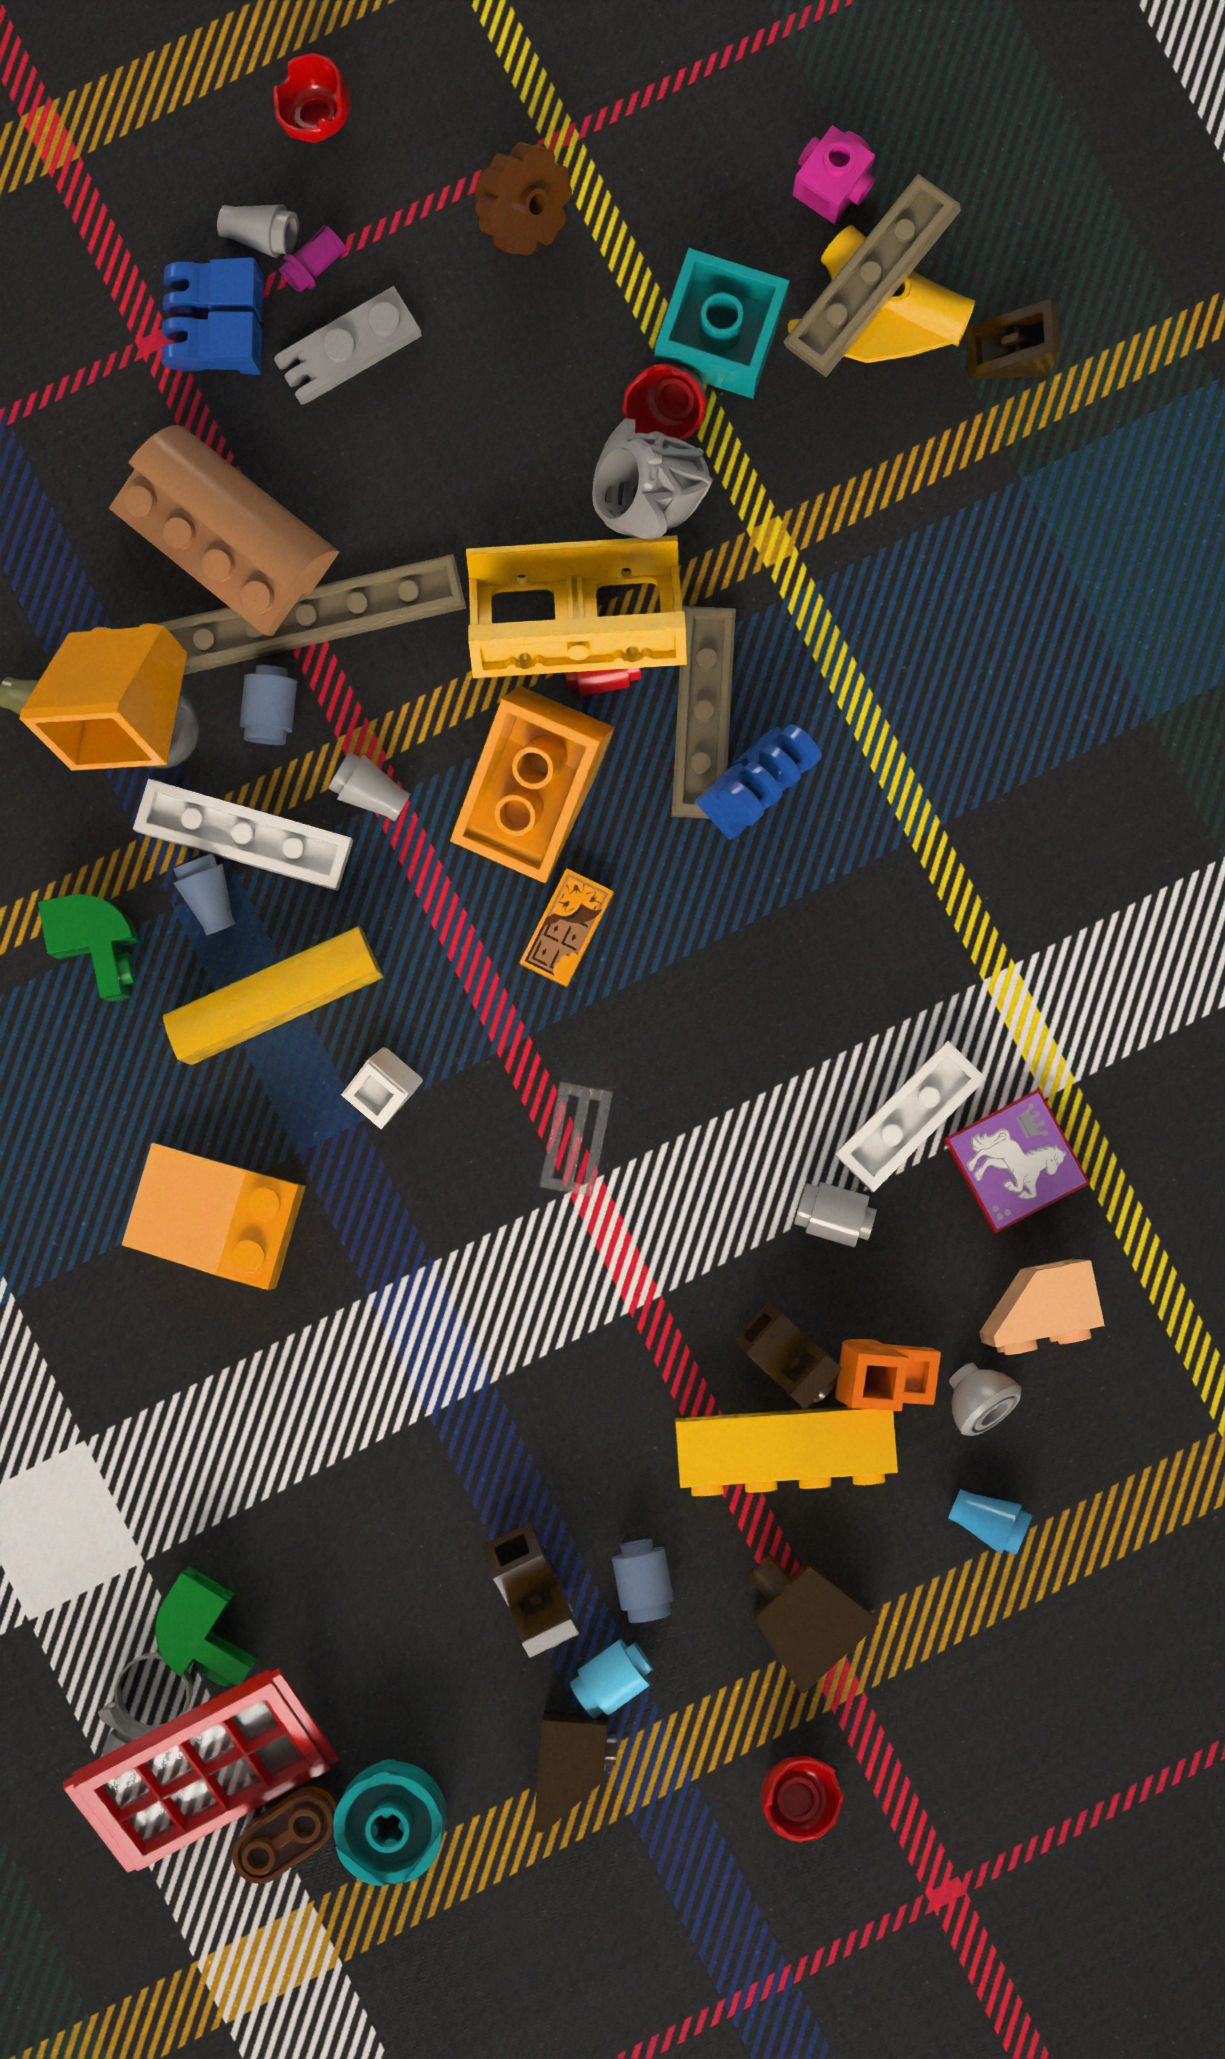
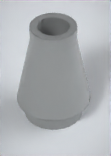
(261, 227)
(368, 787)

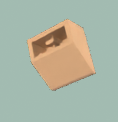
(1044, 1302)

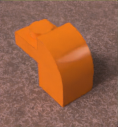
(886, 1375)

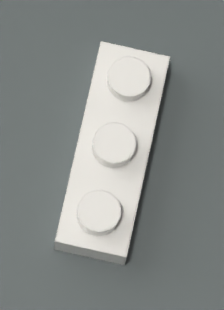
(910, 1116)

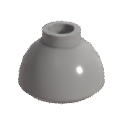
(981, 1398)

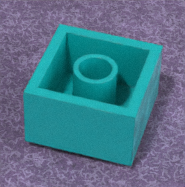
(722, 321)

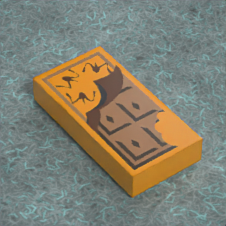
(566, 927)

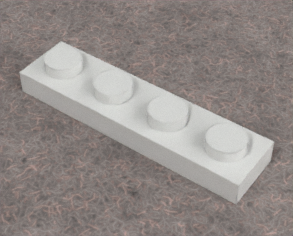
(243, 834)

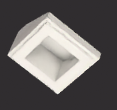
(382, 1087)

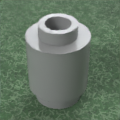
(835, 1214)

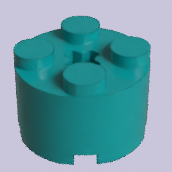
(403, 1851)

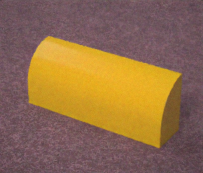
(271, 996)

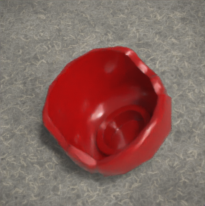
(312, 98)
(666, 401)
(801, 1798)

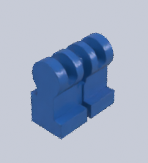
(233, 299)
(758, 779)

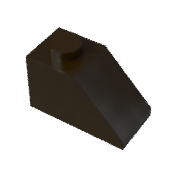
(570, 1762)

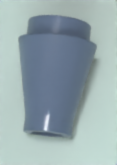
(205, 892)

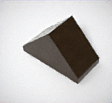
(1015, 343)

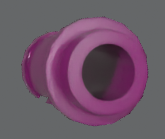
(312, 259)

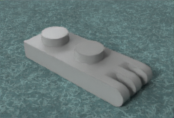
(349, 345)

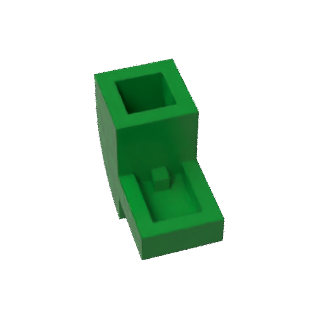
(94, 926)
(187, 1628)

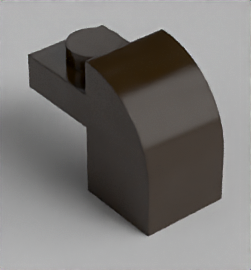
(788, 1356)
(531, 1589)

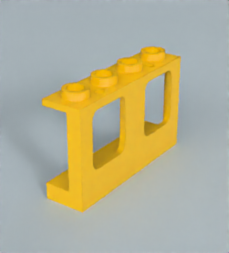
(577, 636)

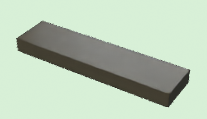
(872, 275)
(703, 706)

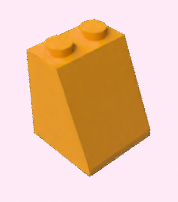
(109, 698)

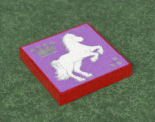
(1016, 1161)

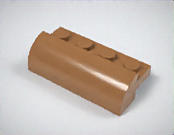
(221, 528)

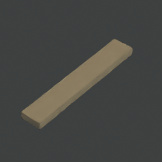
(325, 614)

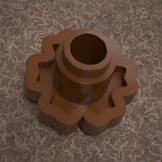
(522, 198)

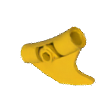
(912, 322)

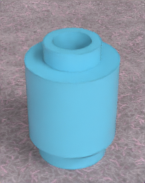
(612, 1678)

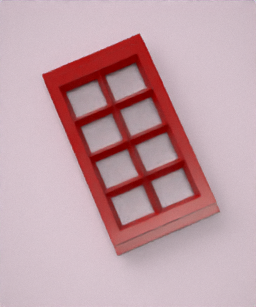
(201, 1770)

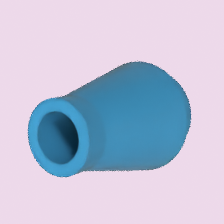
(991, 1520)

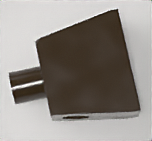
(807, 1619)

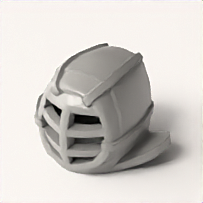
(663, 469)

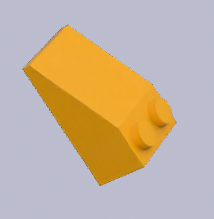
(531, 782)
(213, 1216)

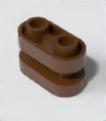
(285, 1833)

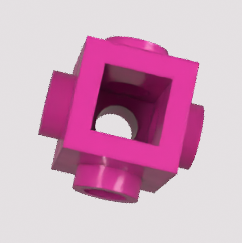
(834, 173)

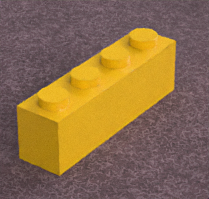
(785, 1447)

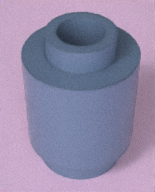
(268, 705)
(643, 1581)

